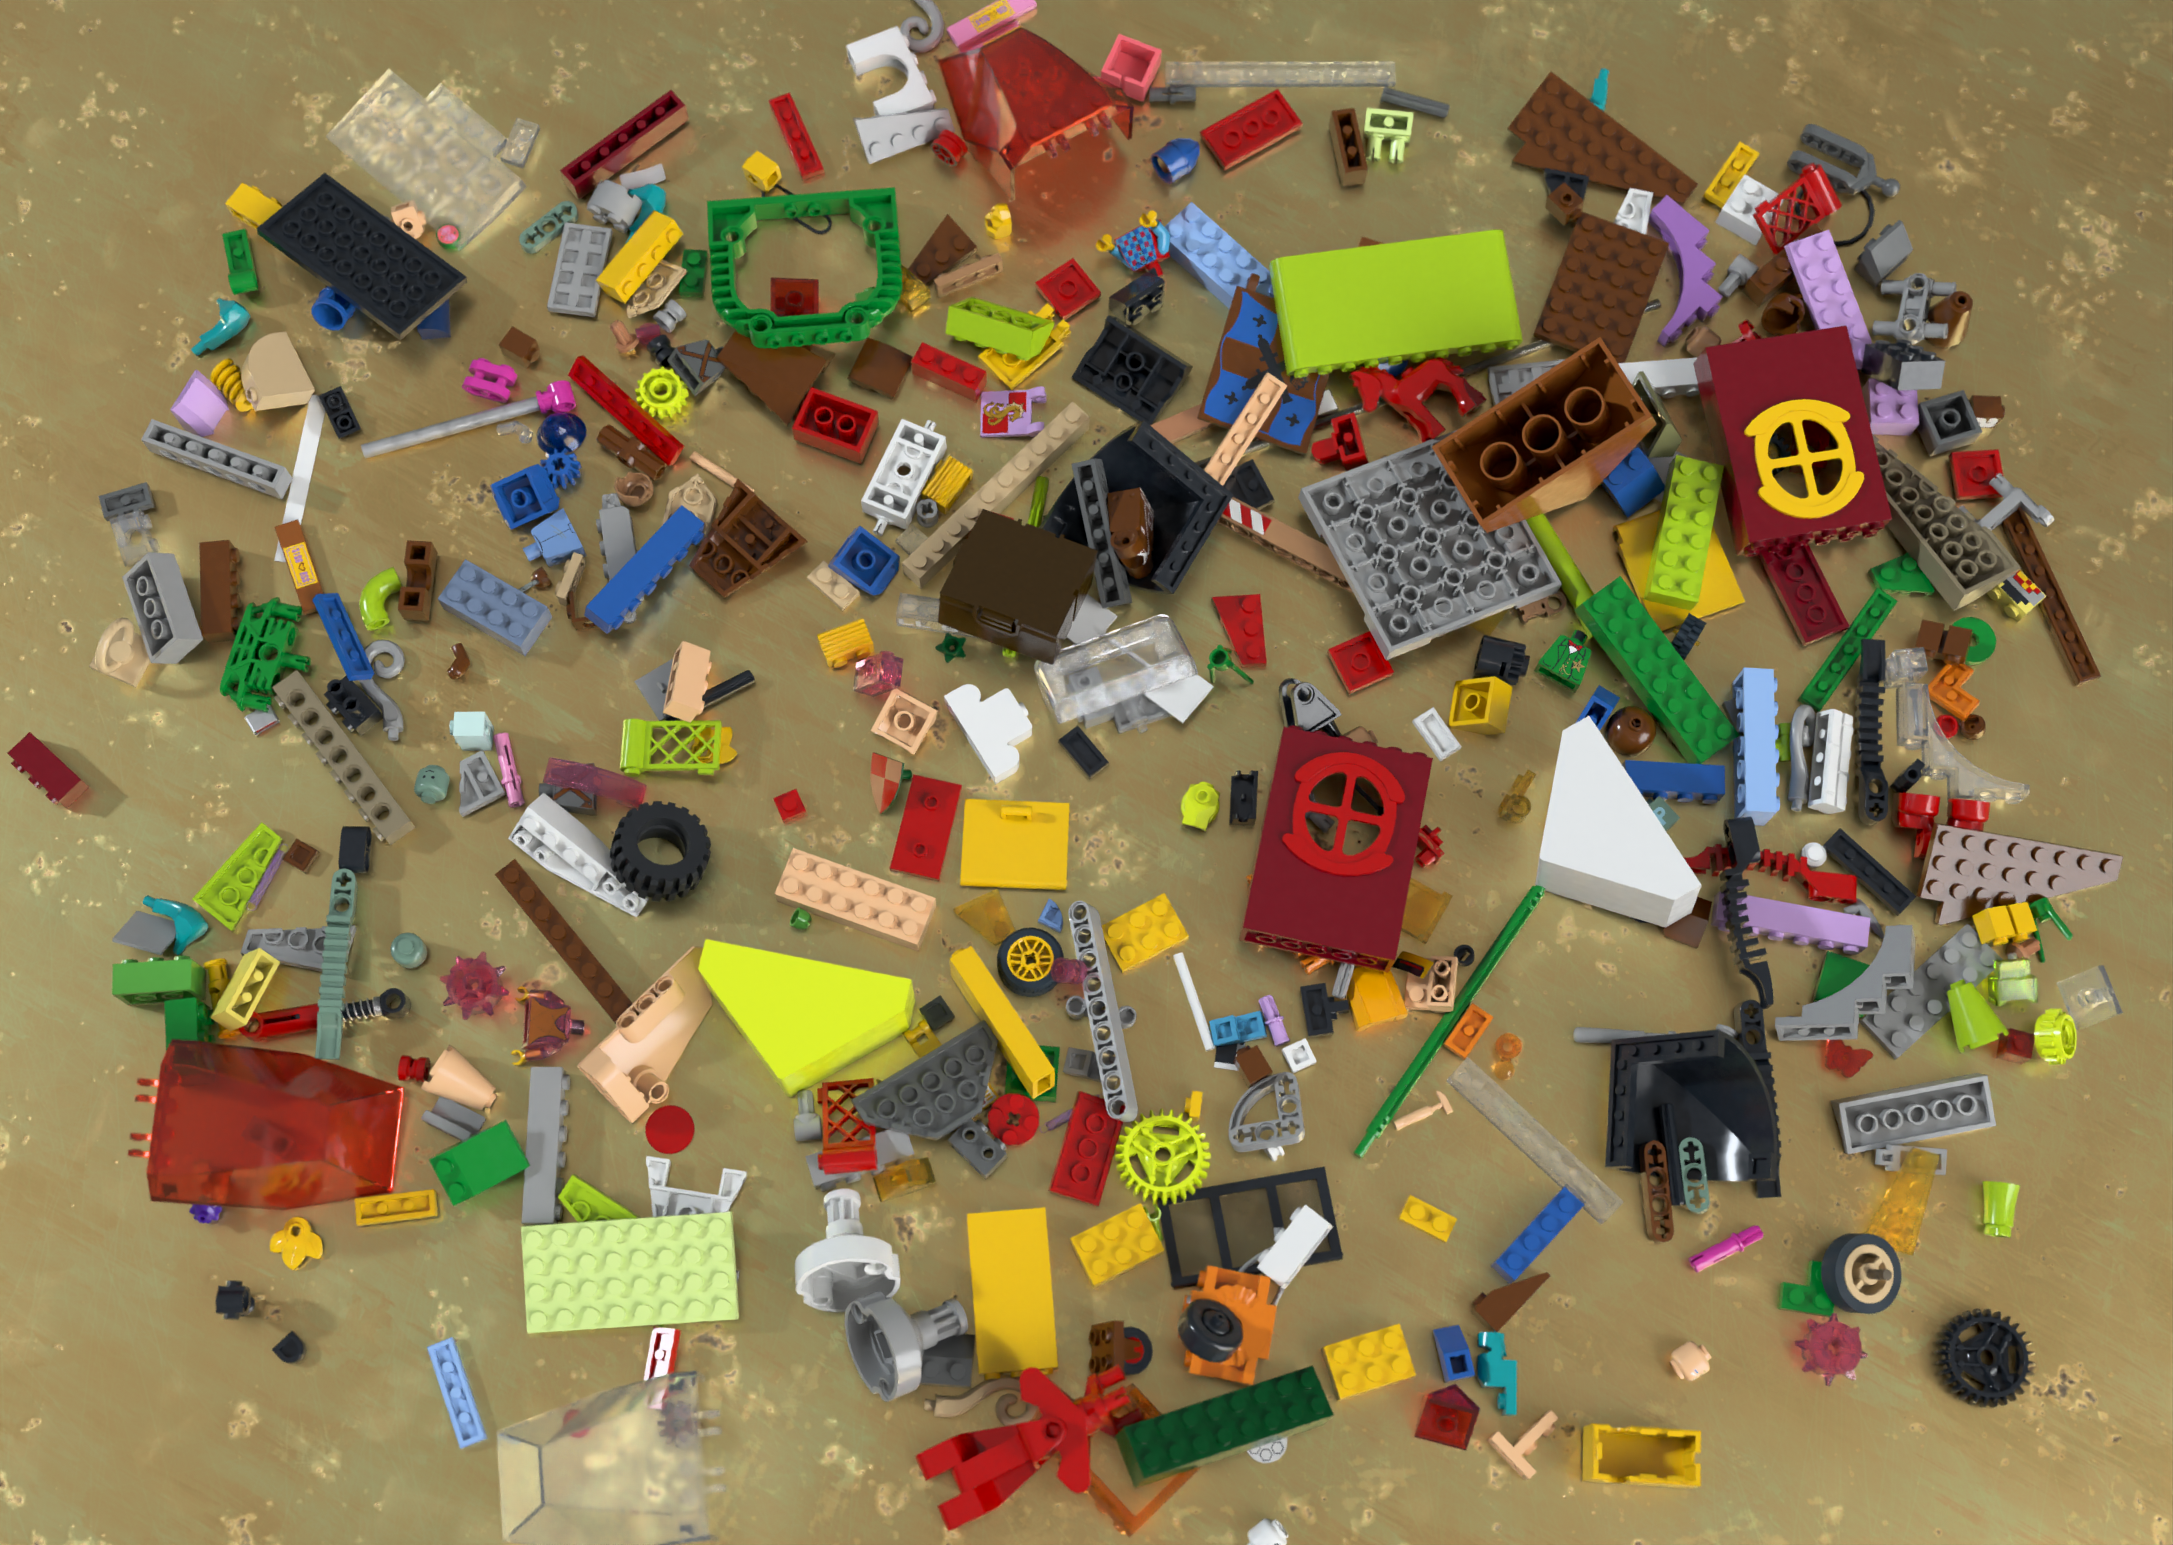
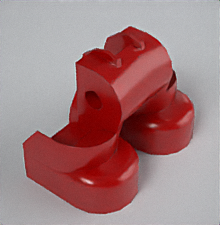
(1919, 812)

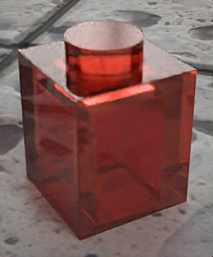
(2016, 1046)

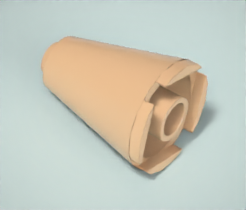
(459, 1081)

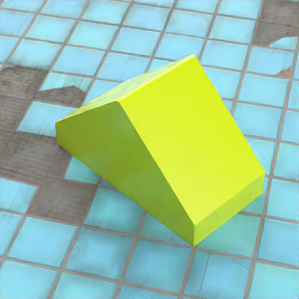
(803, 1012)

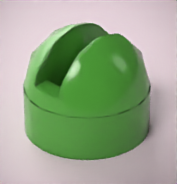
(800, 919)

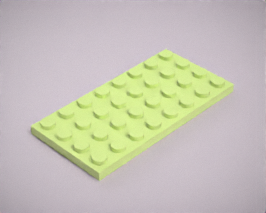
(629, 1272)

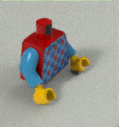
(1141, 247)

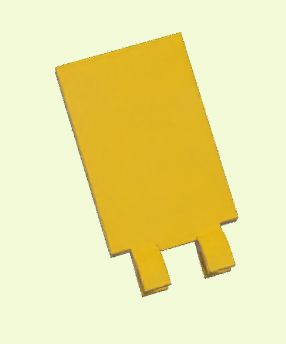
(1012, 370)

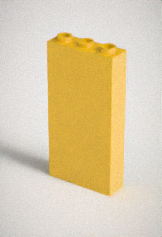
(1012, 1292)

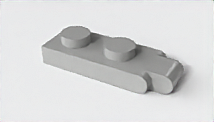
(1895, 1155)

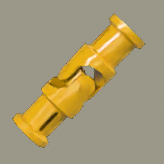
(218, 983)

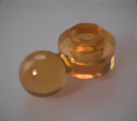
(1504, 1069)

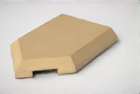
(655, 288)
(696, 498)

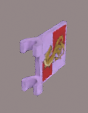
(1010, 413)

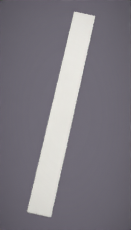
(303, 466)

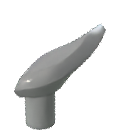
(1861, 908)

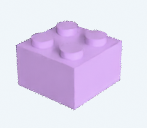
(1890, 409)

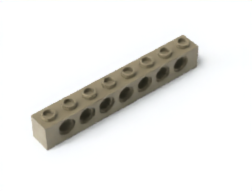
(295, 688)

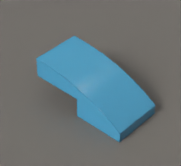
(1238, 1029)

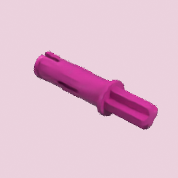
(1720, 1251)

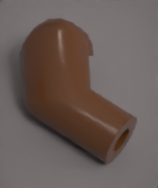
(460, 663)

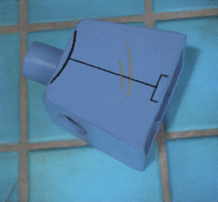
(554, 540)

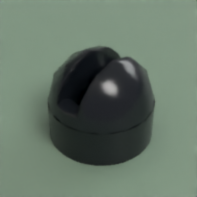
(1461, 951)

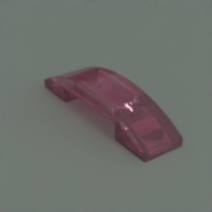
(594, 781)

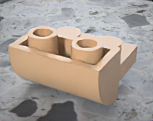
(1436, 990)

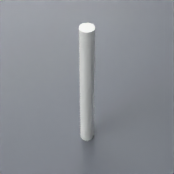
(1194, 1001)

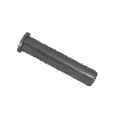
(1414, 102)

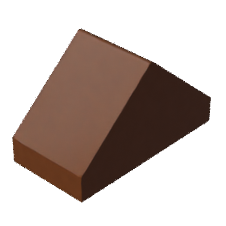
(1547, 440)

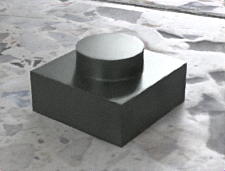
(937, 1013)

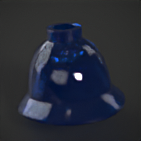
(561, 432)

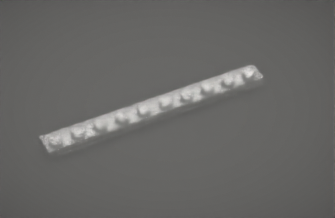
(1280, 74)

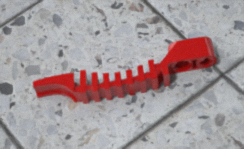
(1820, 886)

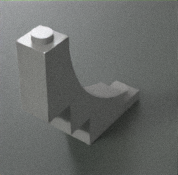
(1839, 1014)

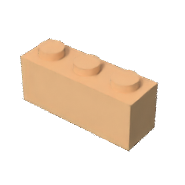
(687, 682)

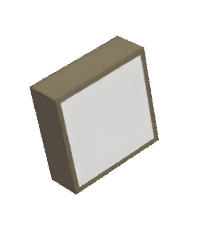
(1328, 404)

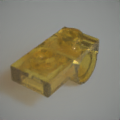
(914, 291)
(1521, 785)

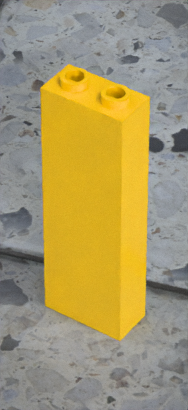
(993, 1007)

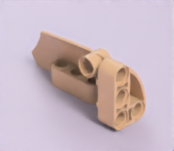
(650, 1038)

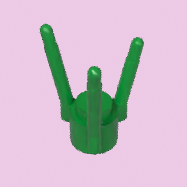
(1221, 661)
(2044, 911)

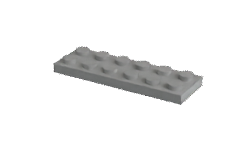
(1916, 1010)

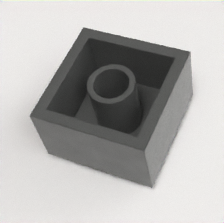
(1947, 423)

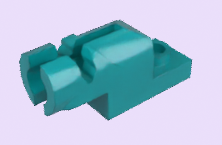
(1496, 1372)

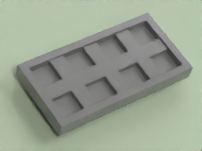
(578, 265)
(1510, 378)

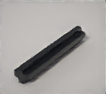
(723, 690)
(1671, 1146)

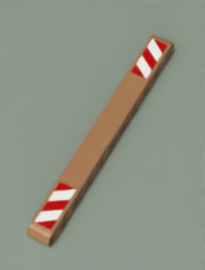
(1283, 541)

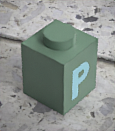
(1663, 812)

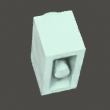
(472, 731)

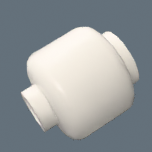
(1268, 1533)

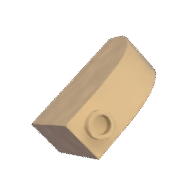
(275, 374)

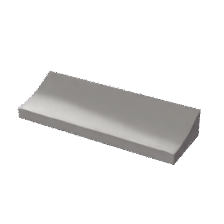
(1914, 1112)

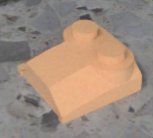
(904, 720)

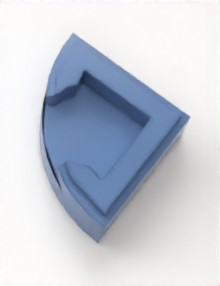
(1051, 916)

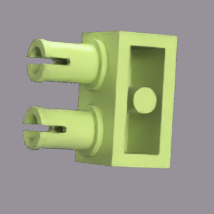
(1388, 126)

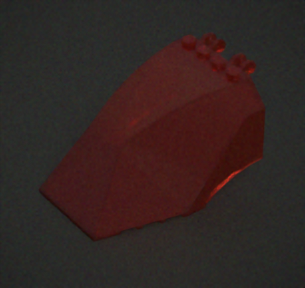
(1026, 98)
(266, 1129)

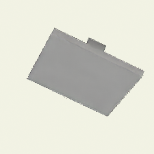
(655, 686)
(147, 933)

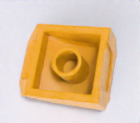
(1374, 998)

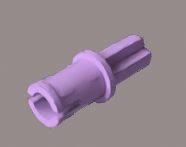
(1274, 1020)

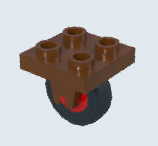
(1119, 1345)

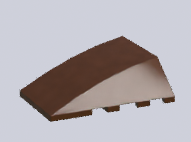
(775, 374)
(743, 542)

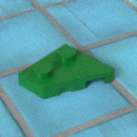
(1901, 576)

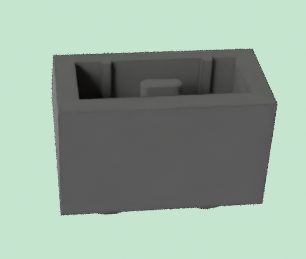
(1885, 254)

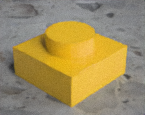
(1193, 1105)

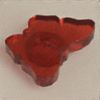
(1854, 1058)

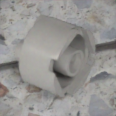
(614, 205)

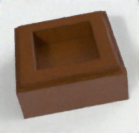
(301, 856)

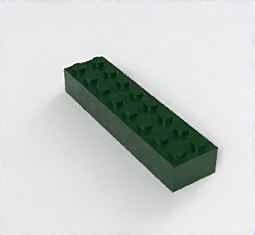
(1223, 1426)

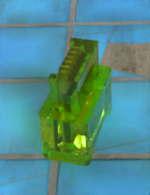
(2012, 982)

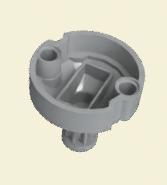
(890, 1342)

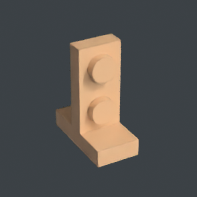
(1525, 1444)

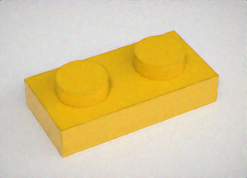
(1427, 1219)

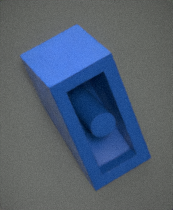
(1600, 706)

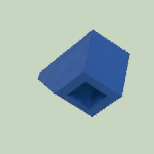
(1453, 1354)

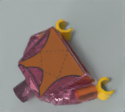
(545, 1025)

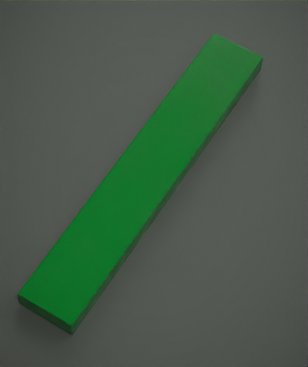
(1847, 650)

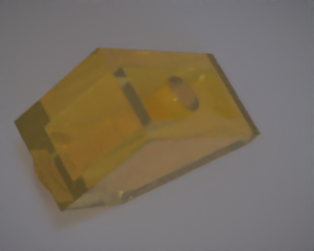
(904, 1179)

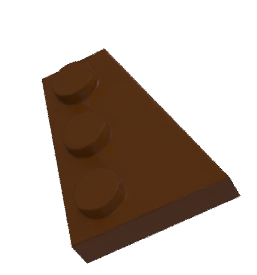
(942, 252)

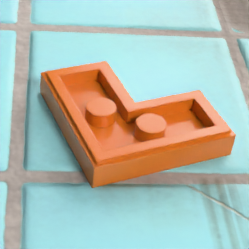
(1947, 691)

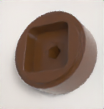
(1973, 727)

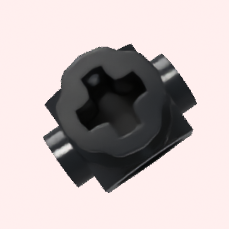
(234, 1300)

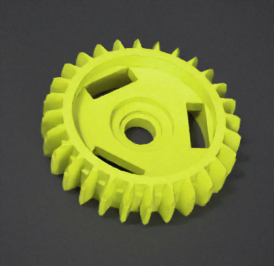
(1161, 1175)

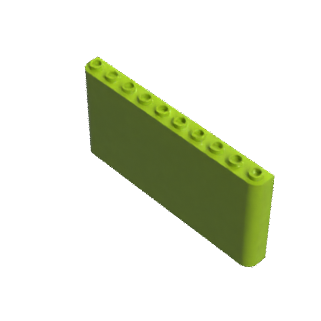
(1395, 302)

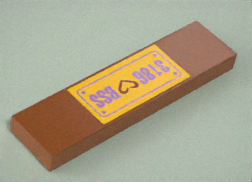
(299, 564)

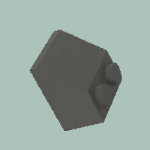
(949, 1362)

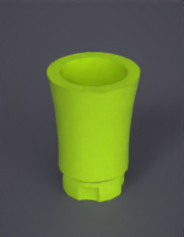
(1999, 1207)

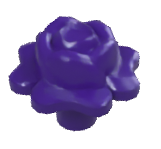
(205, 1213)

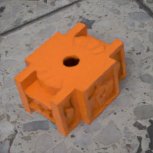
(1247, 1299)

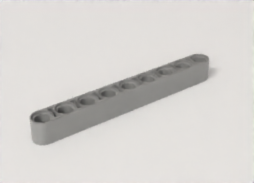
(1110, 1019)

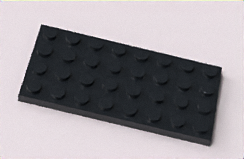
(362, 256)

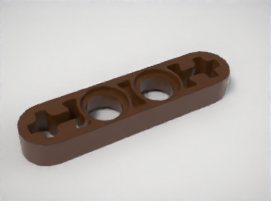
(1661, 1191)

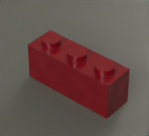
(47, 771)

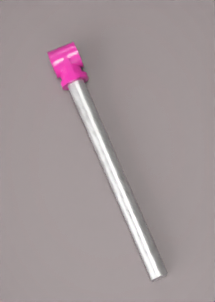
(558, 398)

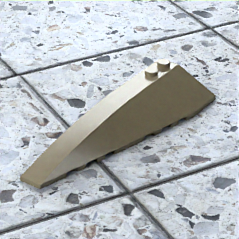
(1943, 540)

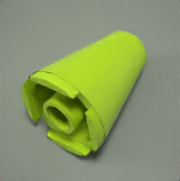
(1972, 1017)

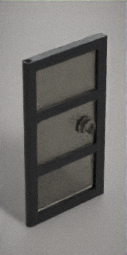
(1237, 1221)

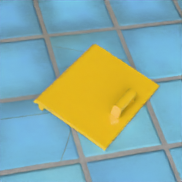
(1015, 844)

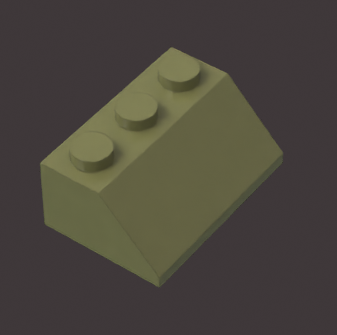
(1663, 437)

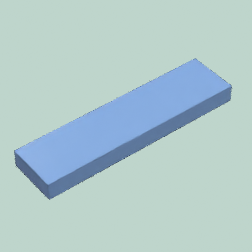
(457, 1392)

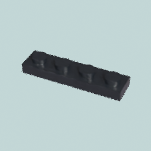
(1869, 872)

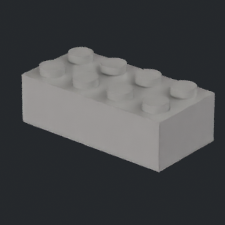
(162, 608)

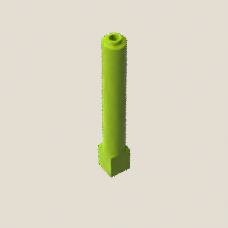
(1572, 580)

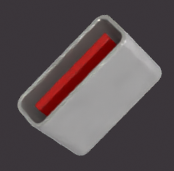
(261, 721)

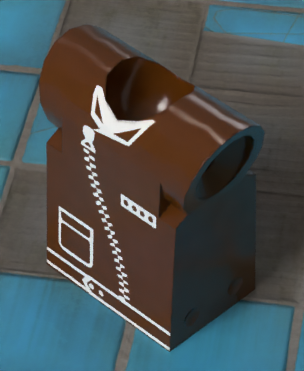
(1132, 530)

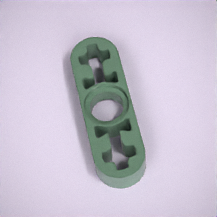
(550, 217)
(1699, 1155)

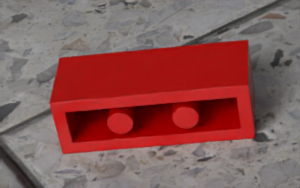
(949, 372)

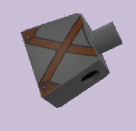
(697, 364)
(571, 799)

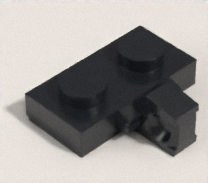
(1320, 1010)

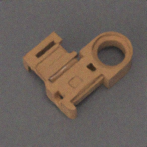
(1540, 607)

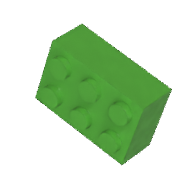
(158, 980)

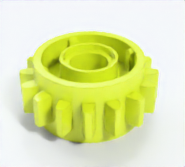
(664, 404)
(2055, 1036)

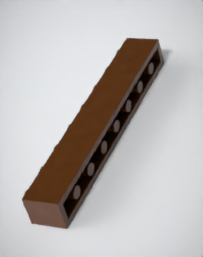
(564, 940)

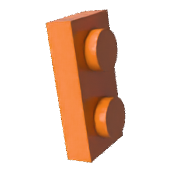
(1468, 1031)

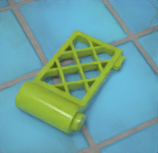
(637, 746)

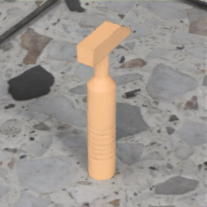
(1423, 1112)

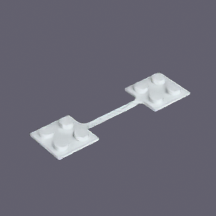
(1176, 698)

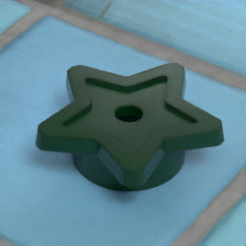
(950, 641)

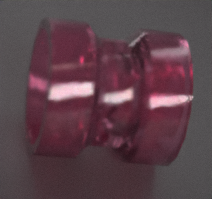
(1068, 971)

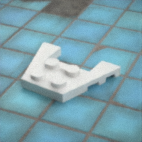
(674, 1201)

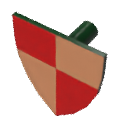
(886, 780)

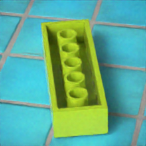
(1683, 532)

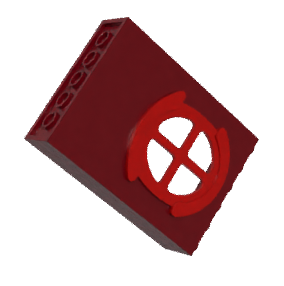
(1324, 899)

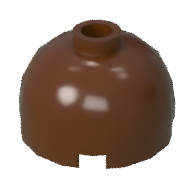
(1630, 731)

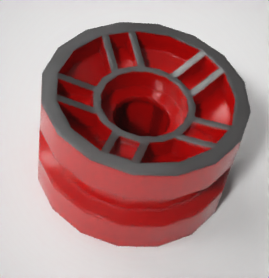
(949, 147)

